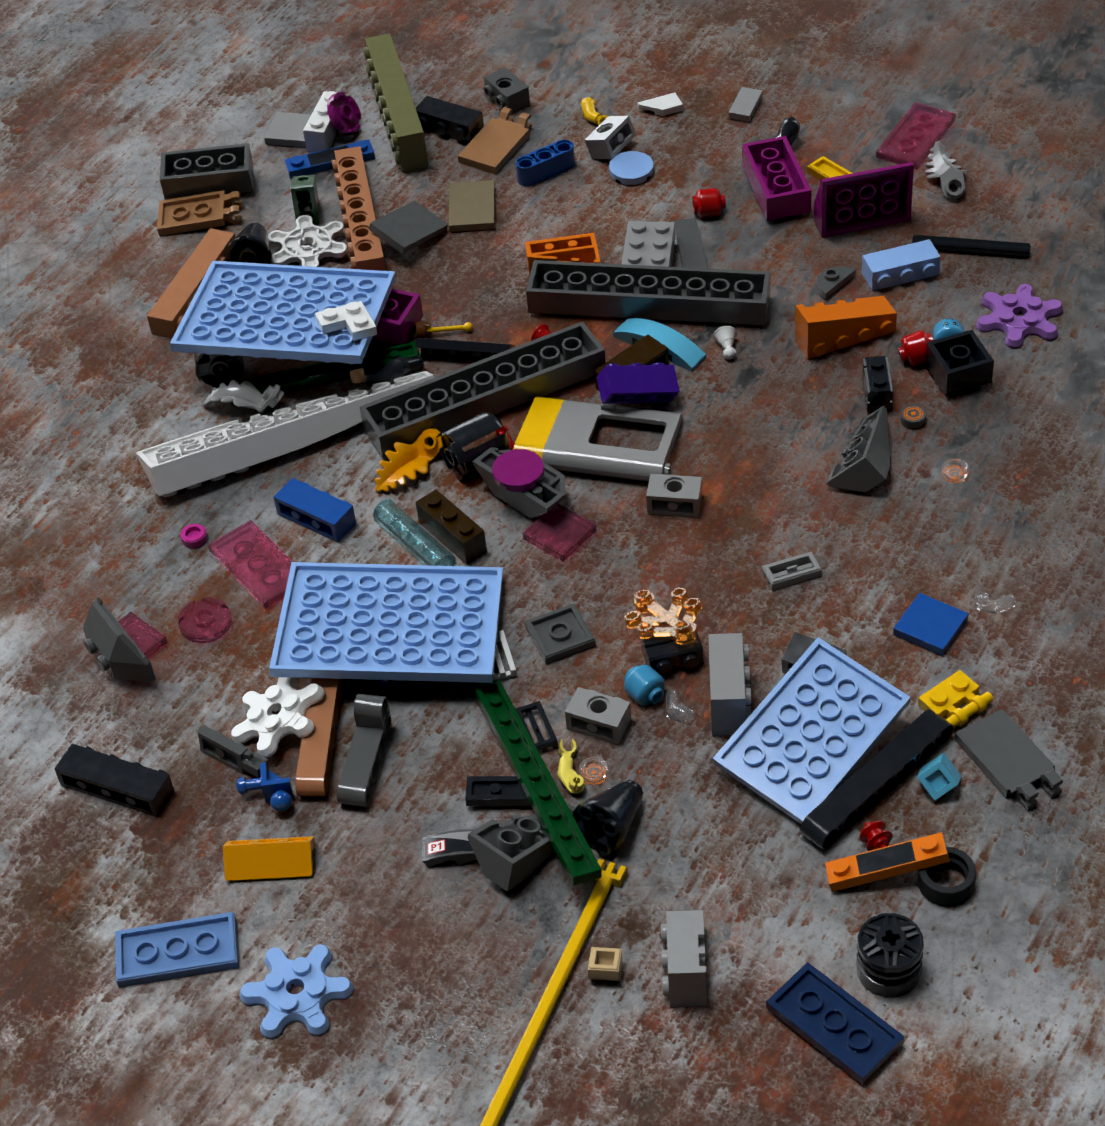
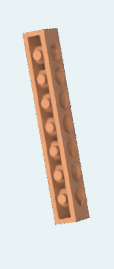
(357, 210)

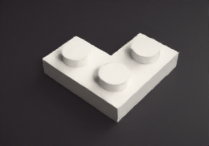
(349, 316)

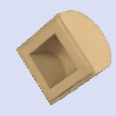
(605, 964)

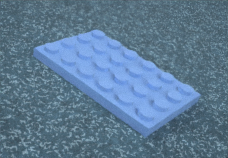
(811, 730)

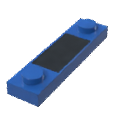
(322, 160)

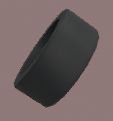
(949, 895)

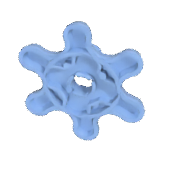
(300, 1007)

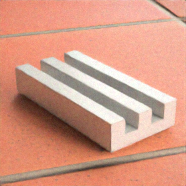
(512, 670)

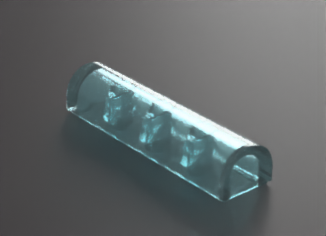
(411, 535)

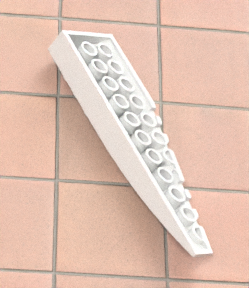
(240, 445)

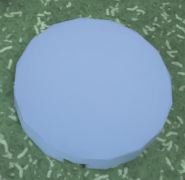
(631, 167)

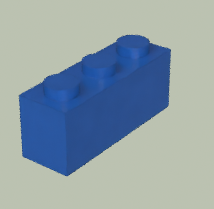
(315, 510)

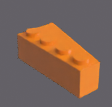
(842, 324)

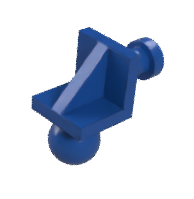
(275, 789)

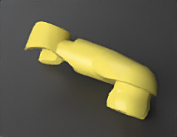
(571, 780)

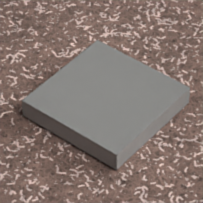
(287, 129)

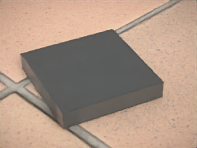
(560, 633)

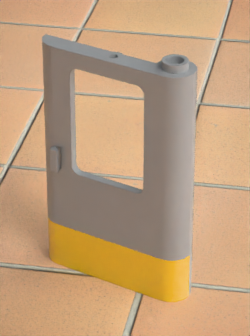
(562, 433)

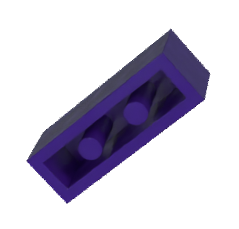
(637, 383)

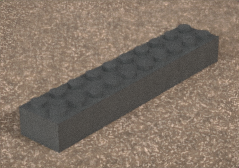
(649, 292)
(484, 387)

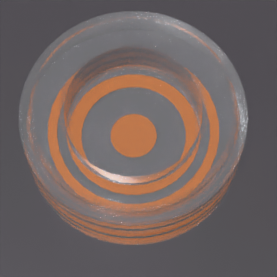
(955, 470)
(594, 770)

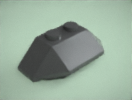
(529, 502)
(114, 646)

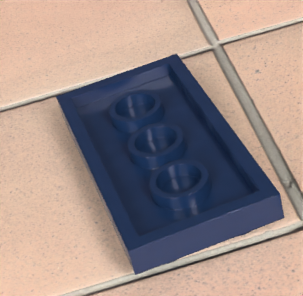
(835, 1022)

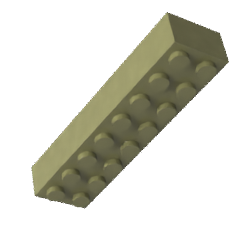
(395, 103)

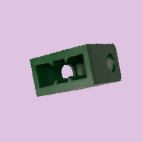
(305, 194)

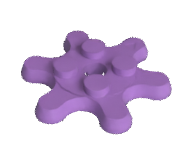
(1018, 327)

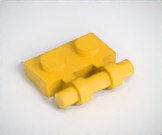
(953, 693)

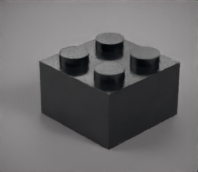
(959, 362)

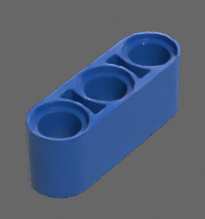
(545, 162)

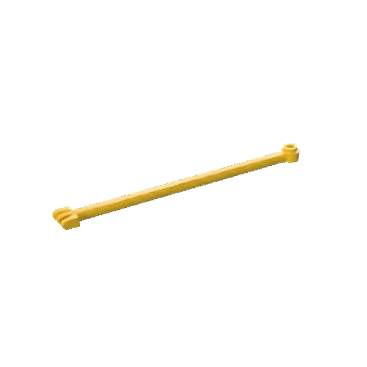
(553, 991)

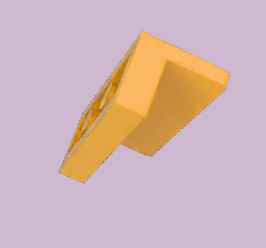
(268, 858)

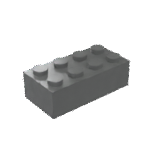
(206, 171)

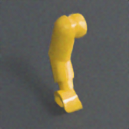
(590, 113)

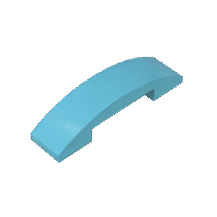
(683, 350)

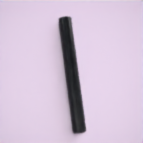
(976, 245)

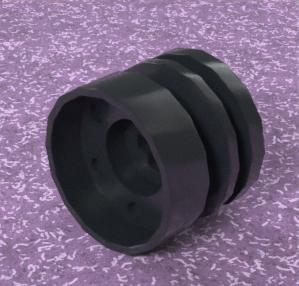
(889, 955)

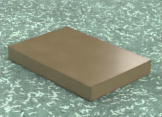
(471, 206)

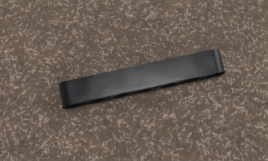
(876, 779)

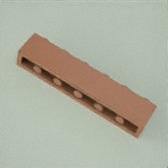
(175, 300)

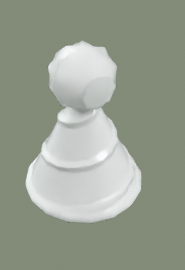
(725, 337)

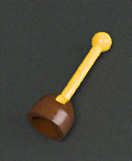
(425, 330)

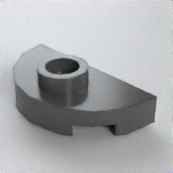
(833, 279)

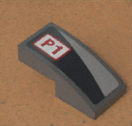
(447, 846)

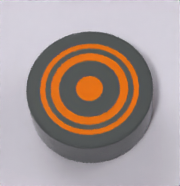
(913, 416)

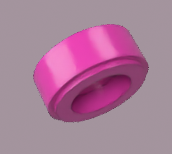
(194, 536)

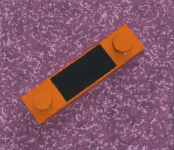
(887, 862)

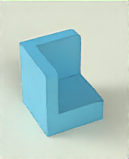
(939, 776)

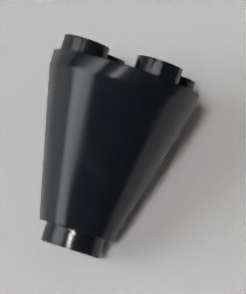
(609, 816)

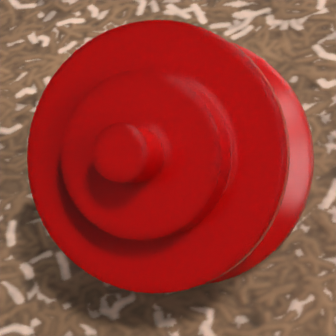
(875, 835)

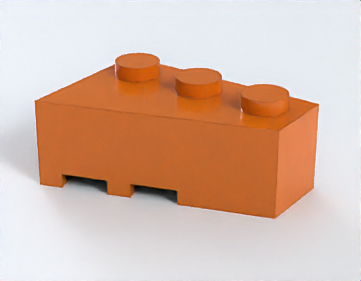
(567, 249)

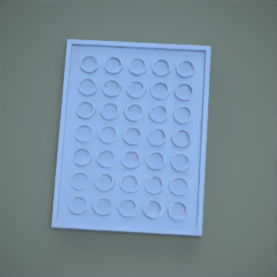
(273, 309)
(388, 622)

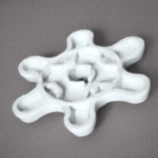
(307, 234)
(273, 727)

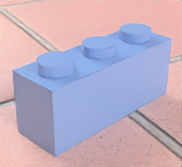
(900, 265)

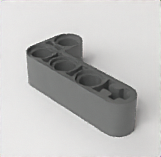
(366, 750)

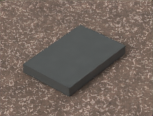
(408, 227)

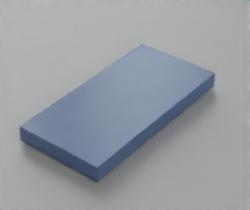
(176, 949)

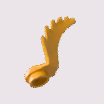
(407, 460)

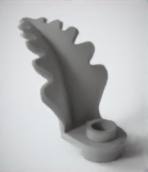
(946, 171)
(245, 395)

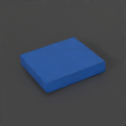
(930, 624)

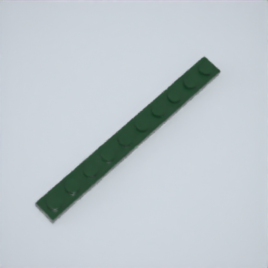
(537, 783)

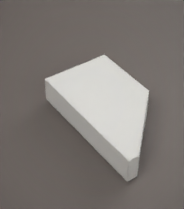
(662, 105)

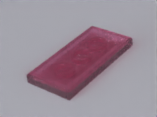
(915, 135)
(254, 562)

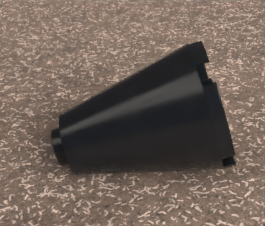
(250, 246)

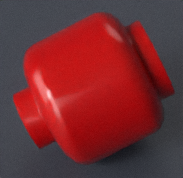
(708, 203)
(914, 347)

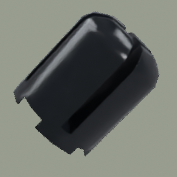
(207, 366)
(466, 433)

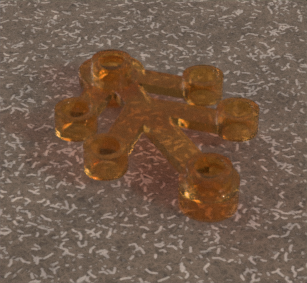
(681, 631)

